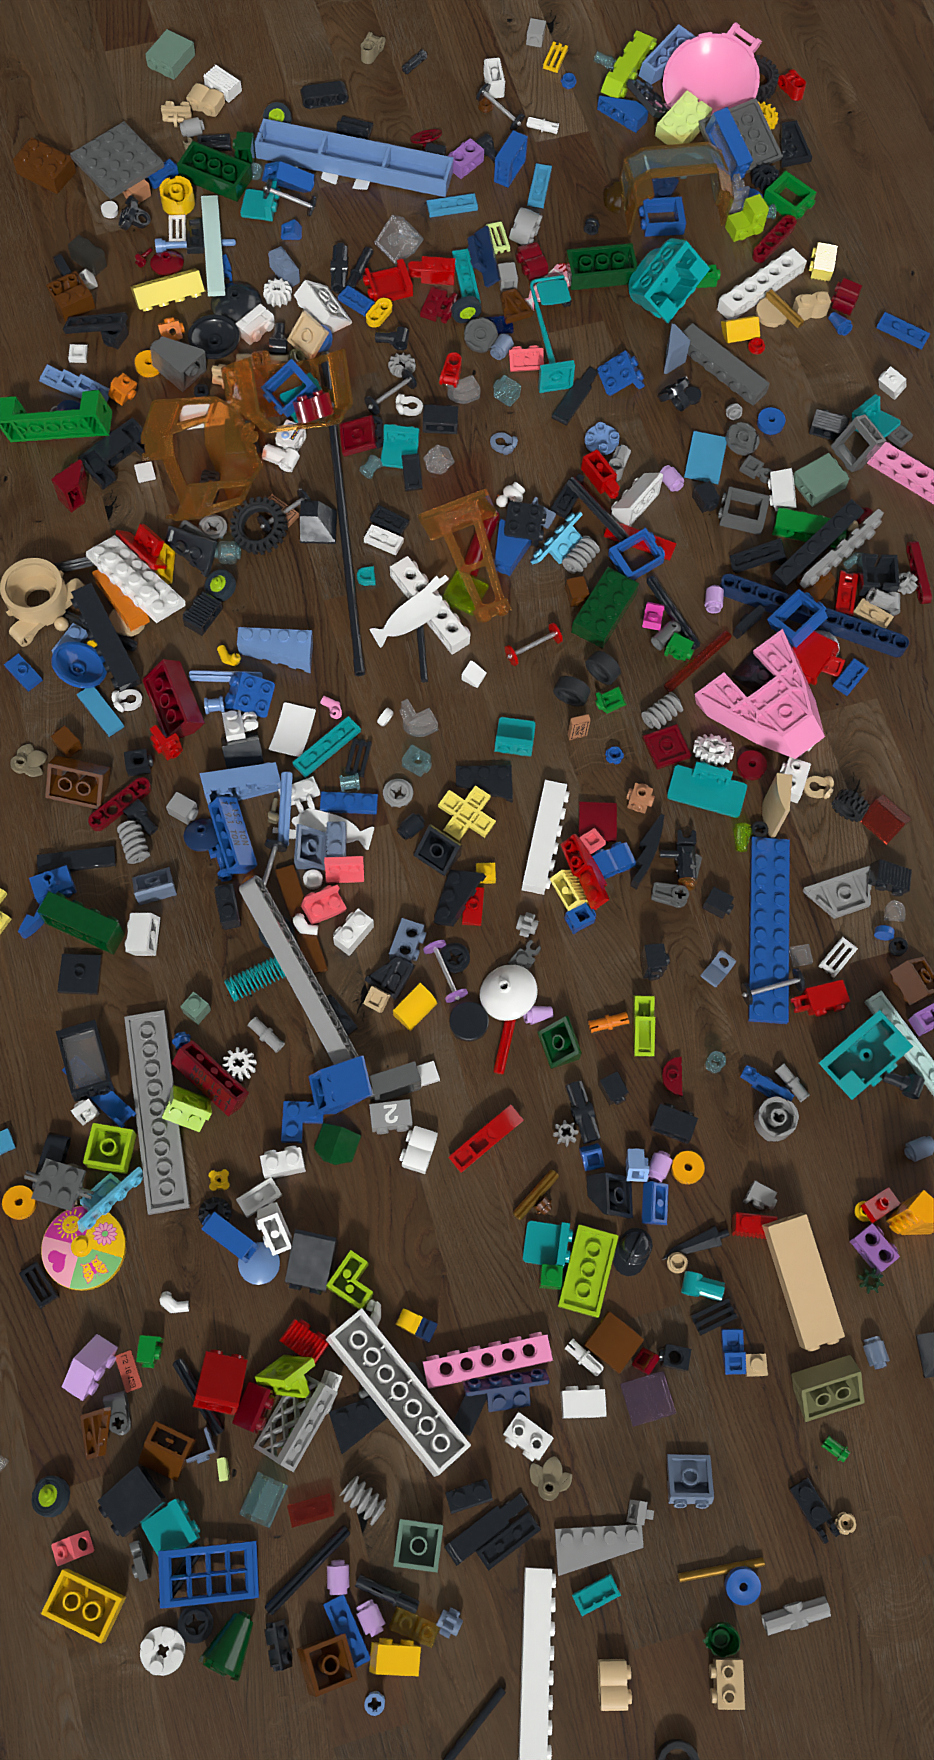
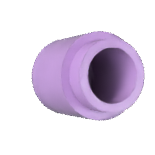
(672, 478)
(714, 599)
(659, 1166)
(338, 1577)
(370, 1618)

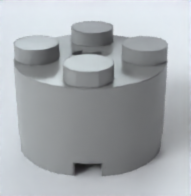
(525, 226)
(777, 1108)

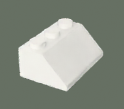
(322, 305)
(637, 499)

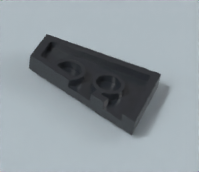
(793, 145)
(193, 547)
(355, 1422)

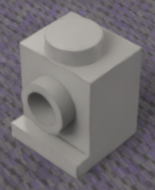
(761, 1196)

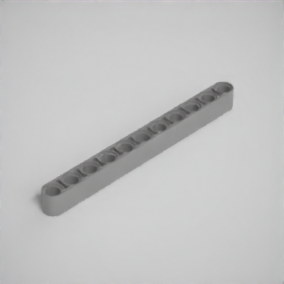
(297, 971)

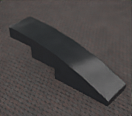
(649, 847)

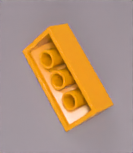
(914, 1215)

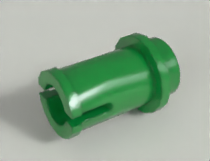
(835, 1449)

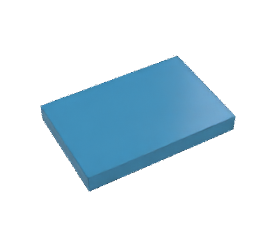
(705, 457)

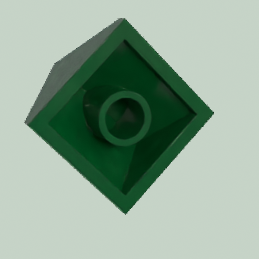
(560, 1043)

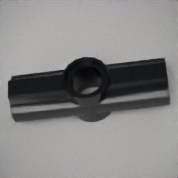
(339, 267)
(582, 1112)

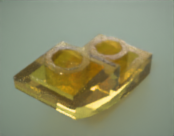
(414, 1627)

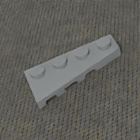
(591, 1545)

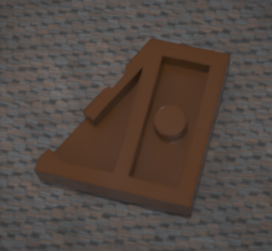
(514, 306)
(820, 588)
(95, 1432)

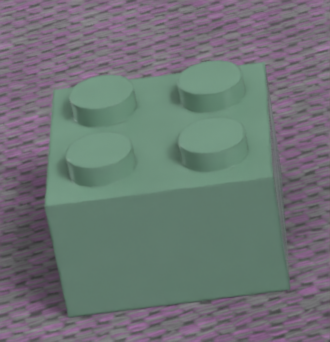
(418, 1545)

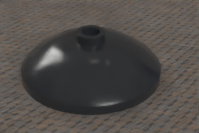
(236, 307)
(214, 335)

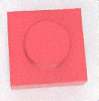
(592, 840)

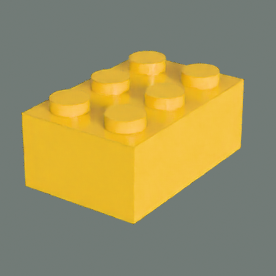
(83, 1605)

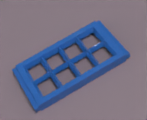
(166, 1577)

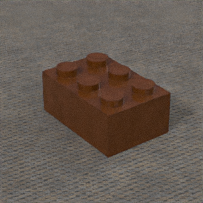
(44, 165)

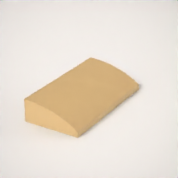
(777, 803)

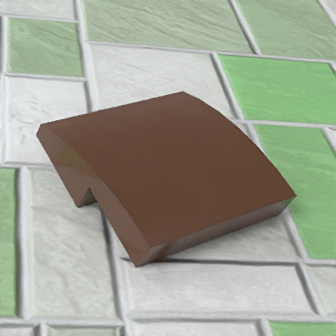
(613, 1342)

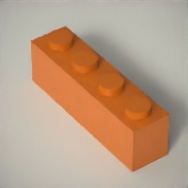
(124, 606)

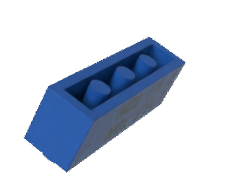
(232, 835)

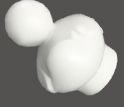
(511, 492)

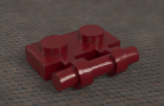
(433, 305)

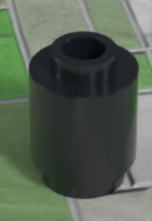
(410, 826)

